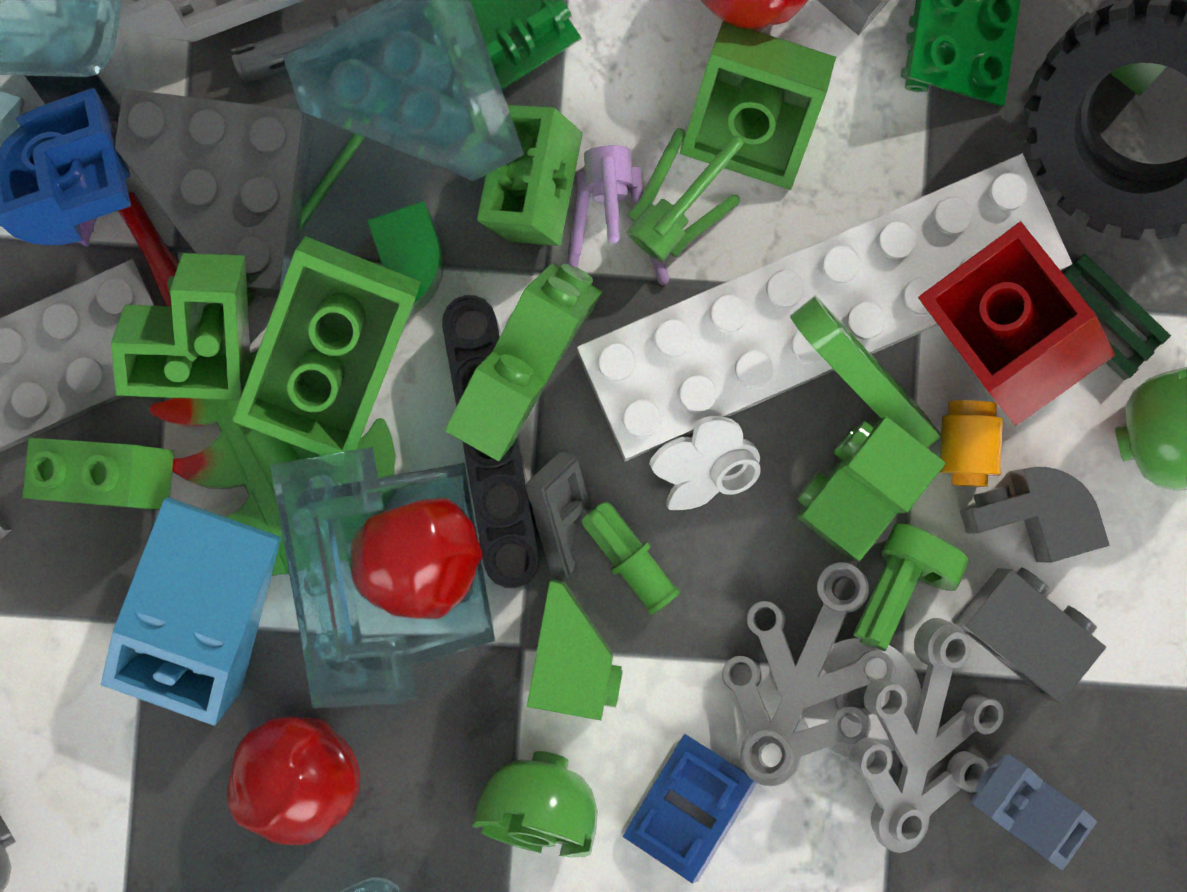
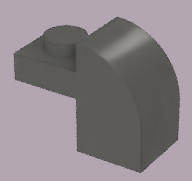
(1055, 509)

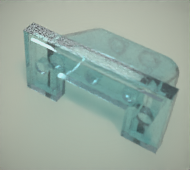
(349, 645)

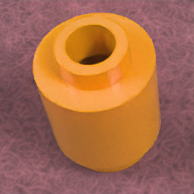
(971, 442)

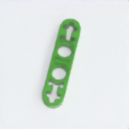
(862, 370)

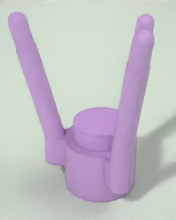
(608, 178)

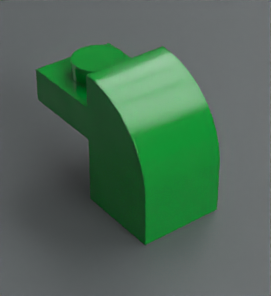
(410, 247)

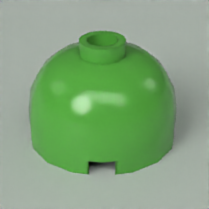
(1158, 429)
(538, 806)

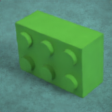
(326, 349)

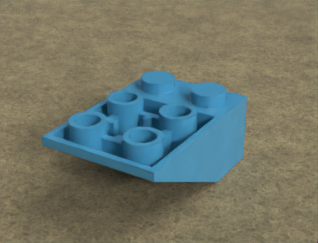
(192, 612)

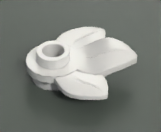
(707, 463)

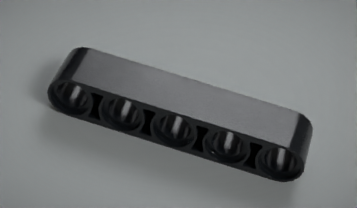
(484, 473)

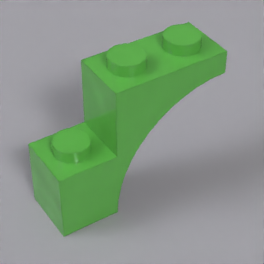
(523, 359)

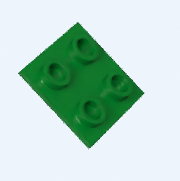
(523, 34)
(962, 47)

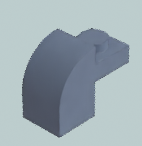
(1032, 810)

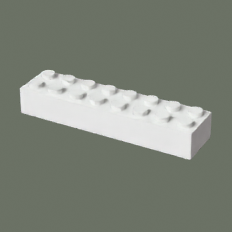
(739, 340)

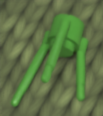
(660, 227)

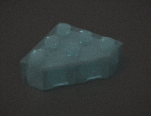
(413, 83)

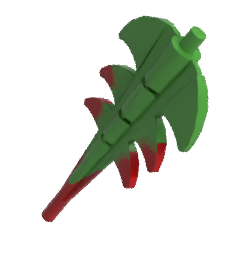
(239, 453)

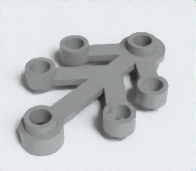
(800, 683)
(904, 811)

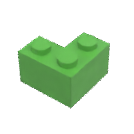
(196, 343)
(874, 480)

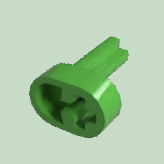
(909, 557)

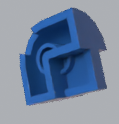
(61, 171)

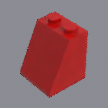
(1018, 323)

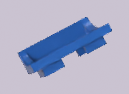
(672, 833)

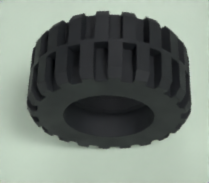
(1063, 127)

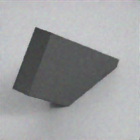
(558, 506)

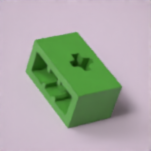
(532, 193)
(97, 473)

